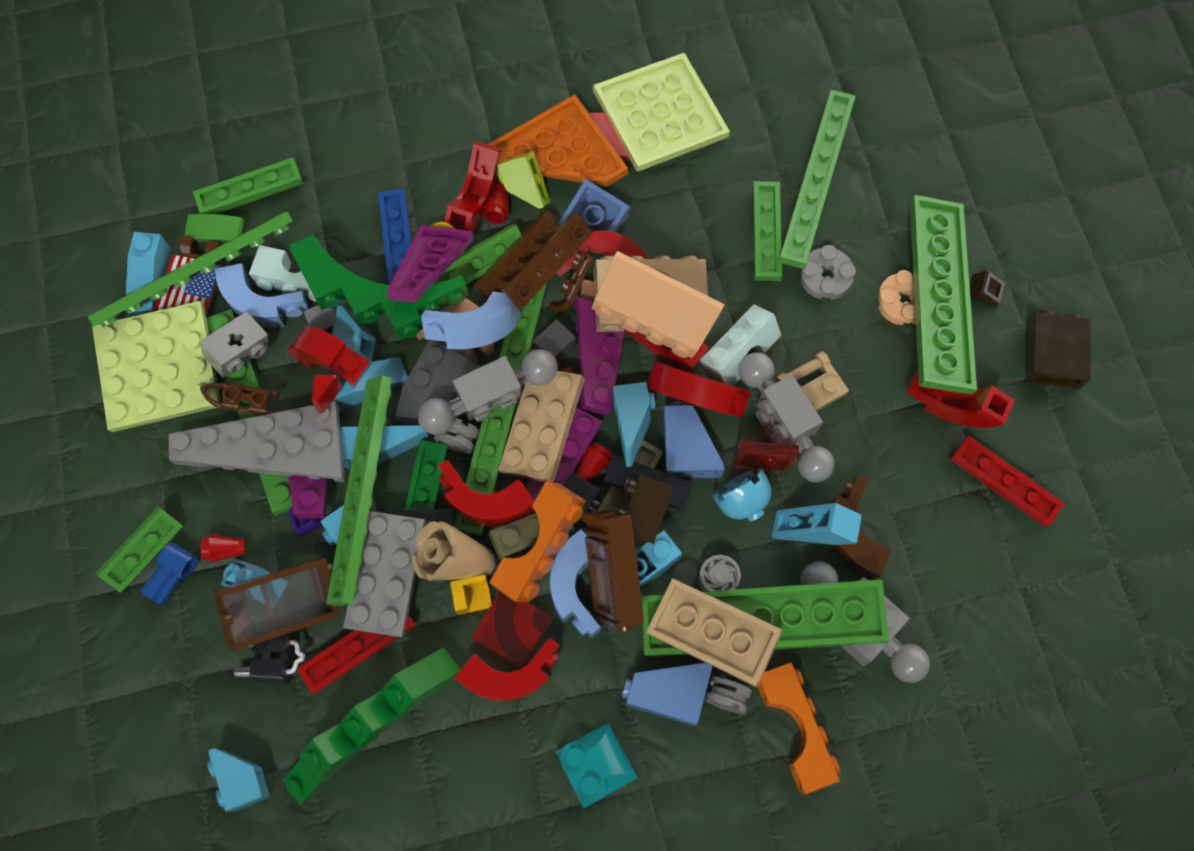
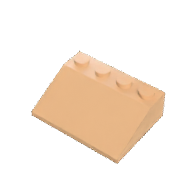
(656, 306)

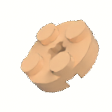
(890, 297)

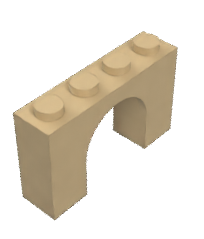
(686, 270)

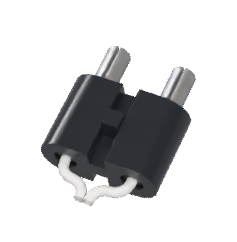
(273, 660)

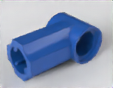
(173, 566)

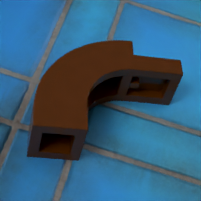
(864, 556)

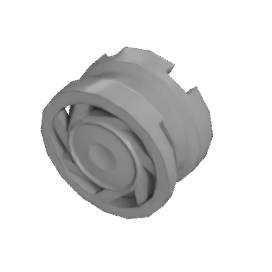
(459, 437)
(719, 574)
(728, 695)

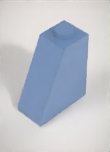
(687, 444)
(670, 692)

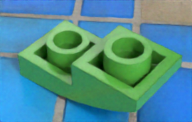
(213, 227)

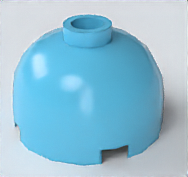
(745, 496)

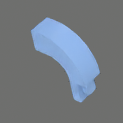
(266, 311)
(475, 327)
(567, 568)

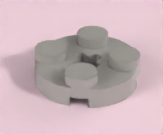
(834, 260)

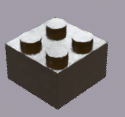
(646, 503)

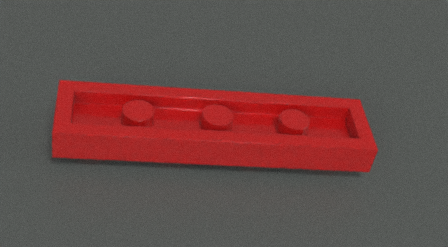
(1007, 481)
(344, 657)

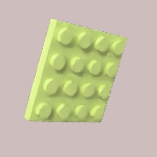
(660, 111)
(154, 366)

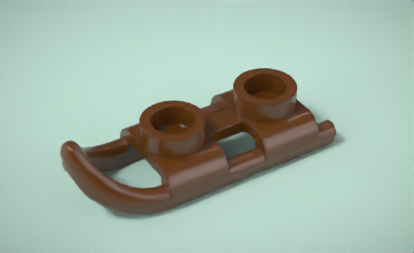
(572, 285)
(233, 394)

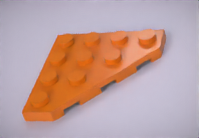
(565, 145)

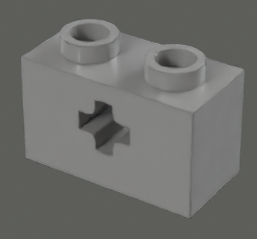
(234, 344)

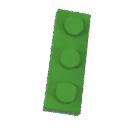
(139, 549)

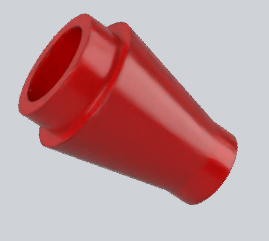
(497, 206)
(593, 462)
(221, 547)

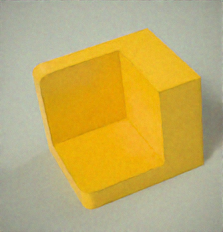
(471, 594)

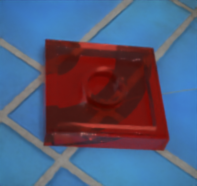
(765, 456)
(511, 629)

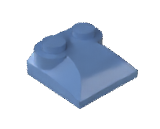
(597, 208)

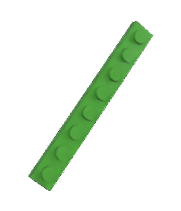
(817, 180)
(182, 275)
(275, 486)
(359, 492)

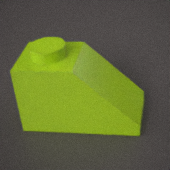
(524, 179)

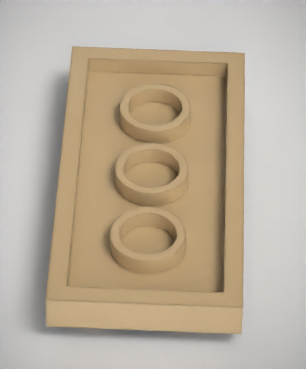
(541, 428)
(714, 632)

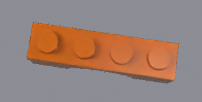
(557, 512)
(812, 765)

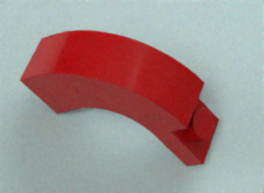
(482, 177)
(608, 244)
(322, 348)
(698, 390)
(979, 410)
(485, 509)
(509, 686)

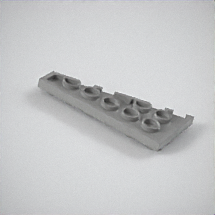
(274, 444)

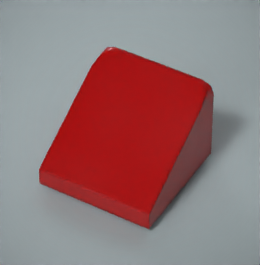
(324, 391)

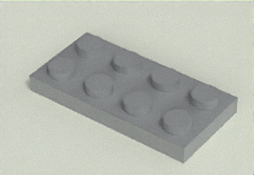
(385, 575)

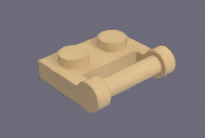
(823, 389)

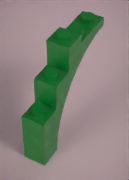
(369, 300)
(367, 721)

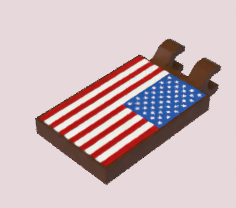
(201, 288)

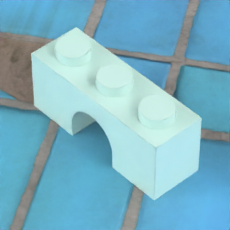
(271, 272)
(753, 330)

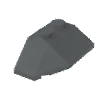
(433, 378)

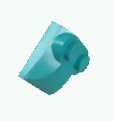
(596, 765)

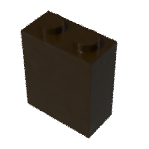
(1058, 350)

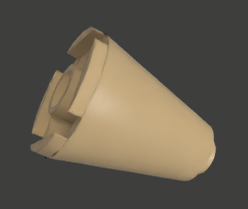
(450, 554)

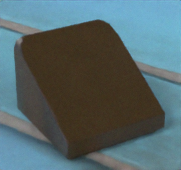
(986, 288)

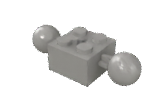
(487, 390)
(787, 415)
(907, 661)

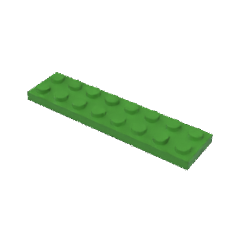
(942, 296)
(806, 614)

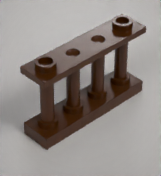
(534, 258)

